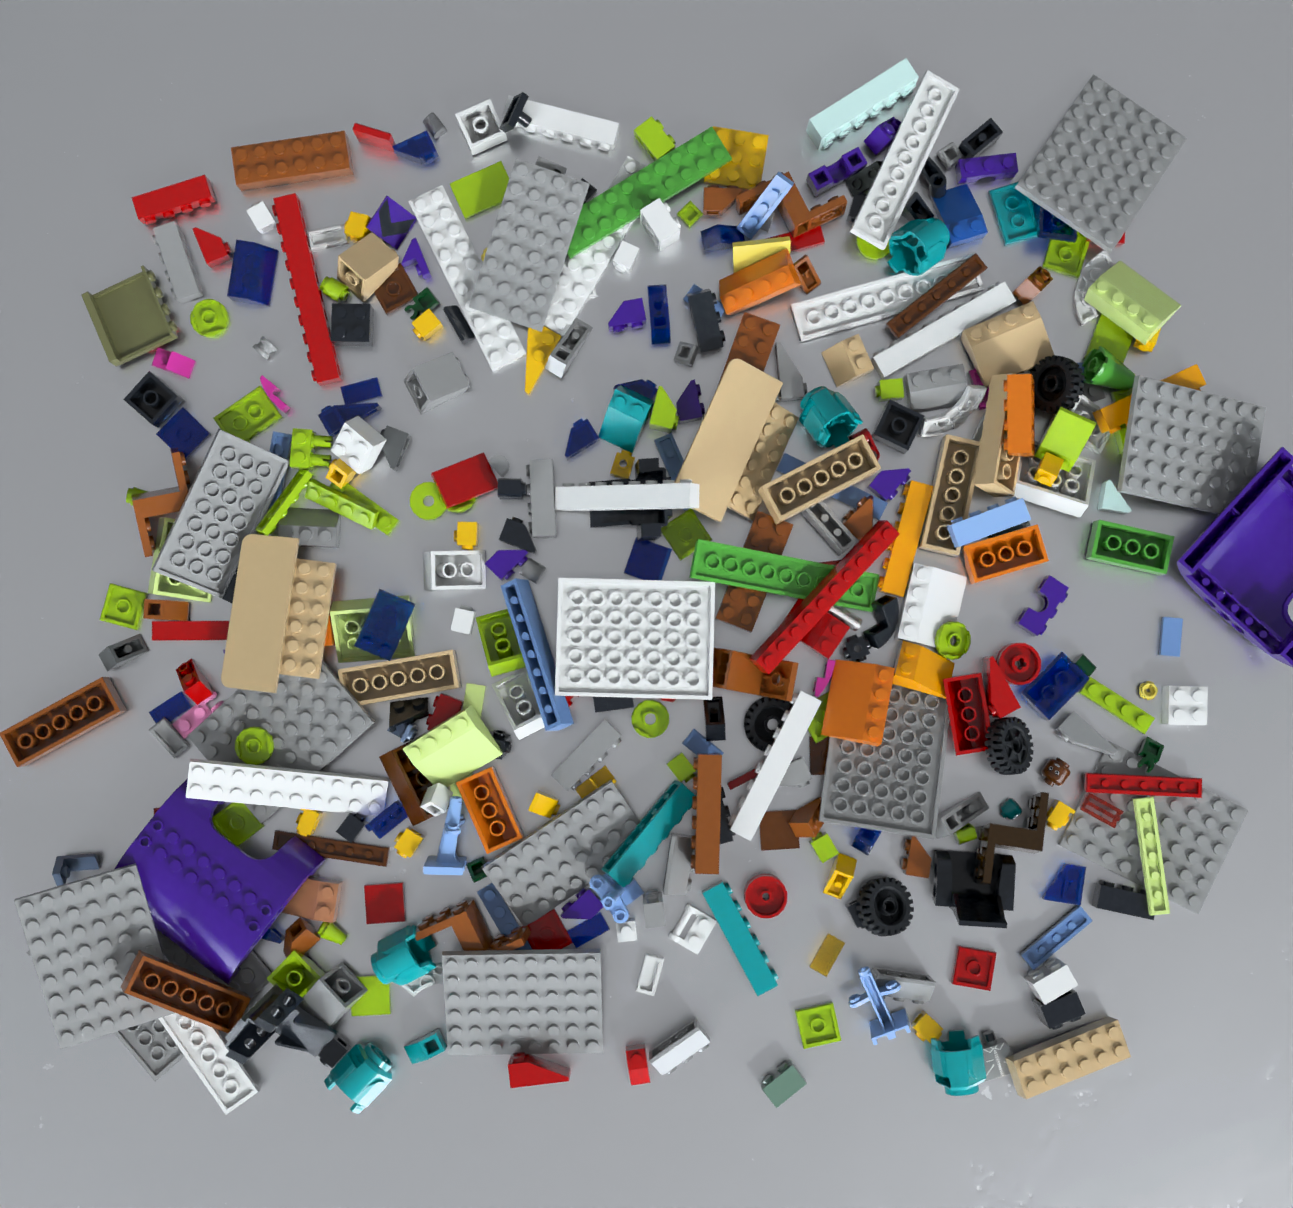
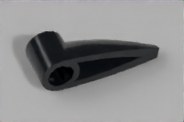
(935, 178)

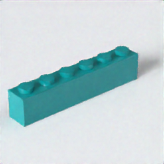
(649, 834)
(739, 937)

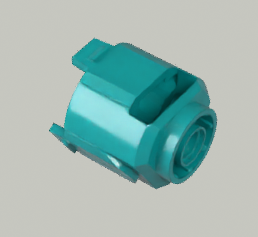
(918, 246)
(828, 417)
(402, 957)
(958, 1063)
(361, 1075)

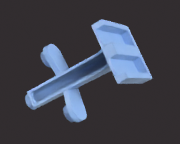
(447, 860)
(614, 896)
(887, 1022)

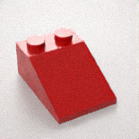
(824, 635)
(997, 690)
(533, 1070)

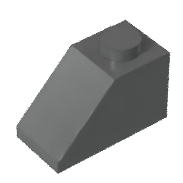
(394, 445)
(123, 652)

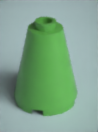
(1106, 370)

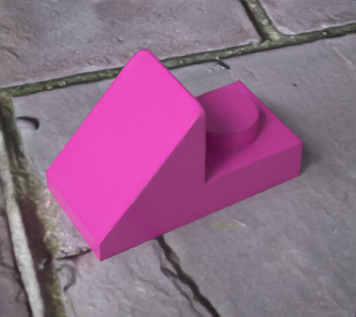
(173, 362)

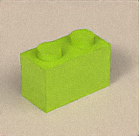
(654, 139)

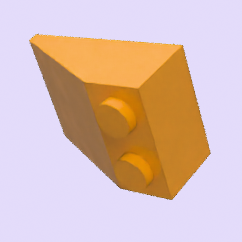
(921, 669)

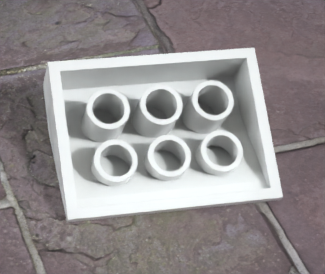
(1067, 494)
(929, 602)

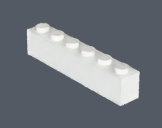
(569, 125)

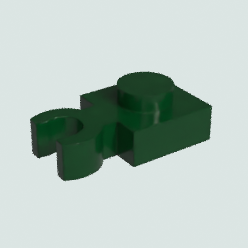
(423, 301)
(1151, 753)

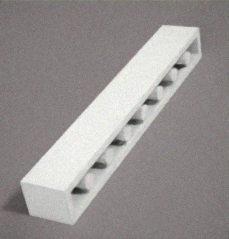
(943, 330)
(627, 497)
(775, 765)

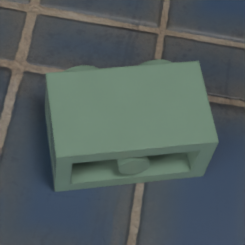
(783, 1083)

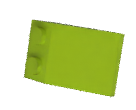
(1065, 437)
(500, 642)

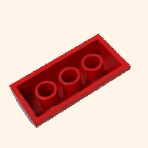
(967, 712)

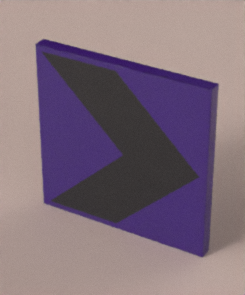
(391, 222)

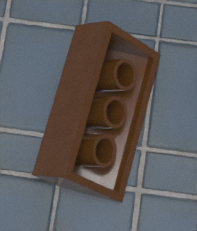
(407, 782)

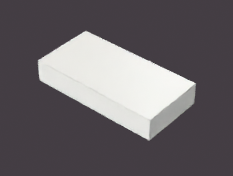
(327, 237)
(649, 974)

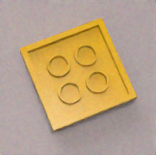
(747, 162)

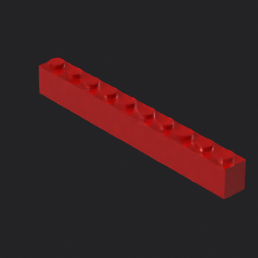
(307, 289)
(824, 596)

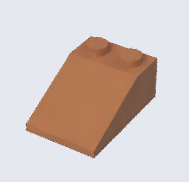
(316, 900)

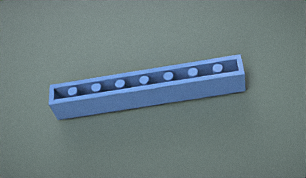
(536, 654)

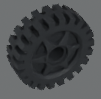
(1057, 383)
(757, 718)
(1009, 746)
(875, 897)

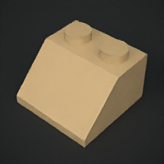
(847, 360)

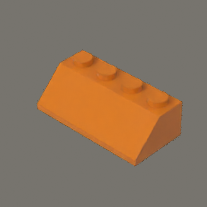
(758, 283)
(1004, 554)
(490, 809)

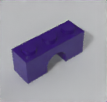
(997, 166)
(828, 177)
(1052, 593)

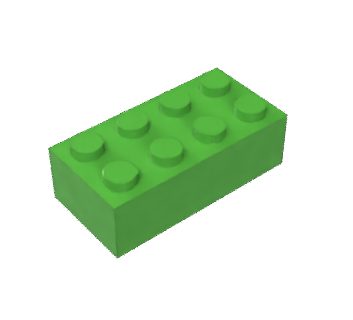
(1129, 547)

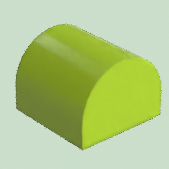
(965, 834)

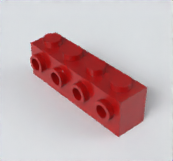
(173, 200)

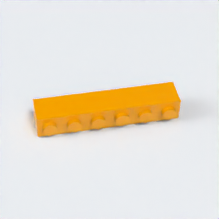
(1117, 413)
(904, 547)

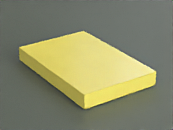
(753, 251)

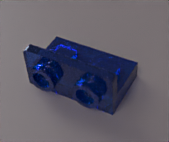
(387, 819)

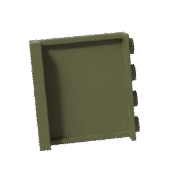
(131, 317)

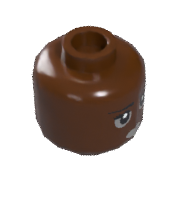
(1055, 772)

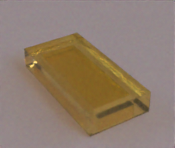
(827, 954)

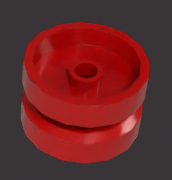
(1028, 661)
(761, 884)

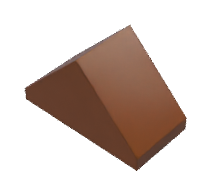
(806, 274)

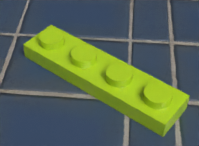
(287, 497)
(341, 504)
(385, 521)
(1116, 705)

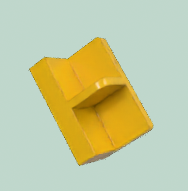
(595, 781)

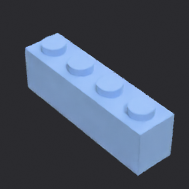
(988, 522)

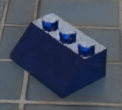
(252, 273)
(1054, 686)

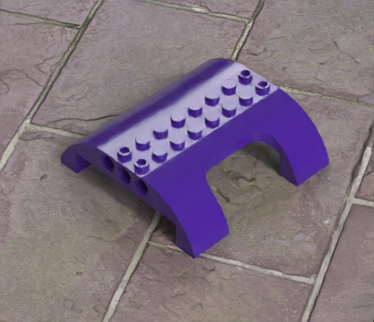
(1247, 560)
(208, 889)

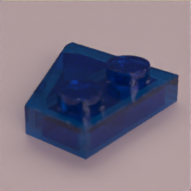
(1067, 885)

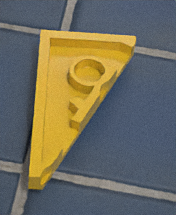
(538, 350)

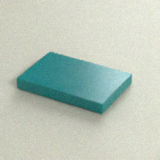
(1013, 214)

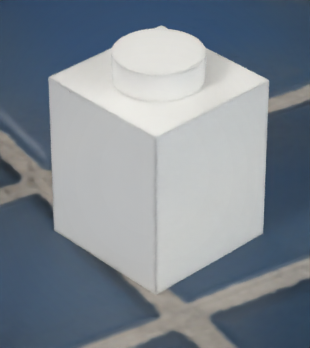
(261, 217)
(626, 257)
(463, 620)
(436, 799)
(627, 930)

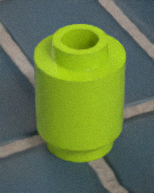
(334, 289)

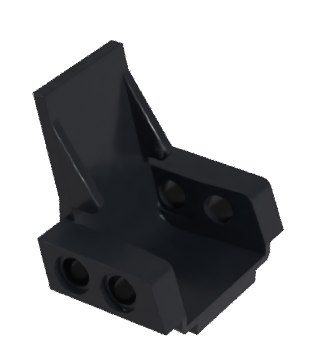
(648, 520)
(973, 902)
(278, 1013)

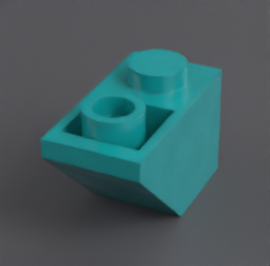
(426, 1047)

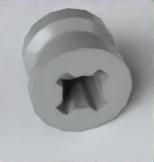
(264, 347)

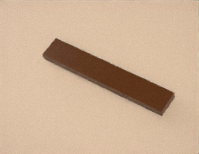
(936, 296)
(338, 848)

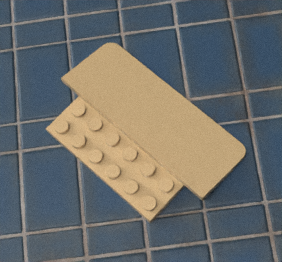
(738, 442)
(276, 615)

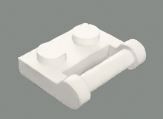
(698, 931)

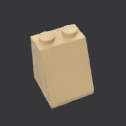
(366, 266)

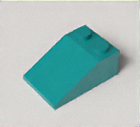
(625, 418)

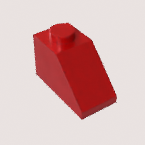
(212, 247)
(637, 1064)

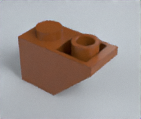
(719, 200)
(1033, 285)
(860, 519)
(166, 610)
(806, 820)
(917, 860)
(300, 937)

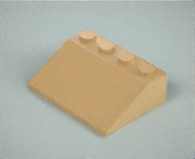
(1007, 343)

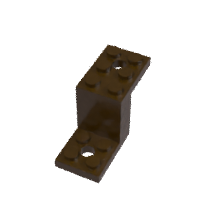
(1011, 838)

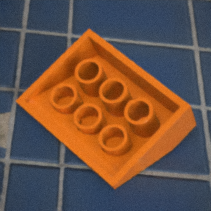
(1020, 415)
(858, 702)

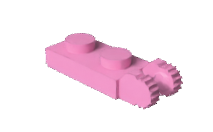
(195, 716)

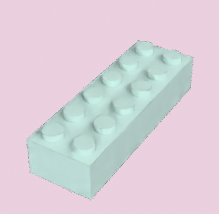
(861, 104)

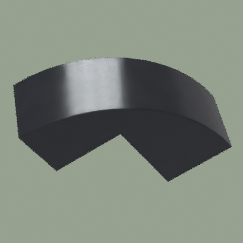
(887, 614)

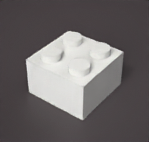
(481, 127)
(659, 224)
(358, 444)
(1184, 705)
(1050, 980)

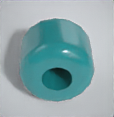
(1010, 809)

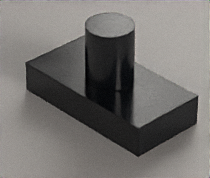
(516, 114)

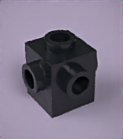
(850, 653)
(503, 742)

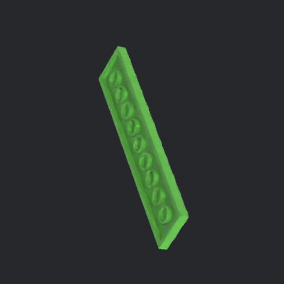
(657, 180)
(774, 573)

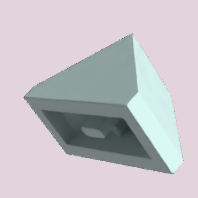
(1111, 500)

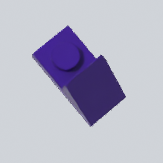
(415, 255)

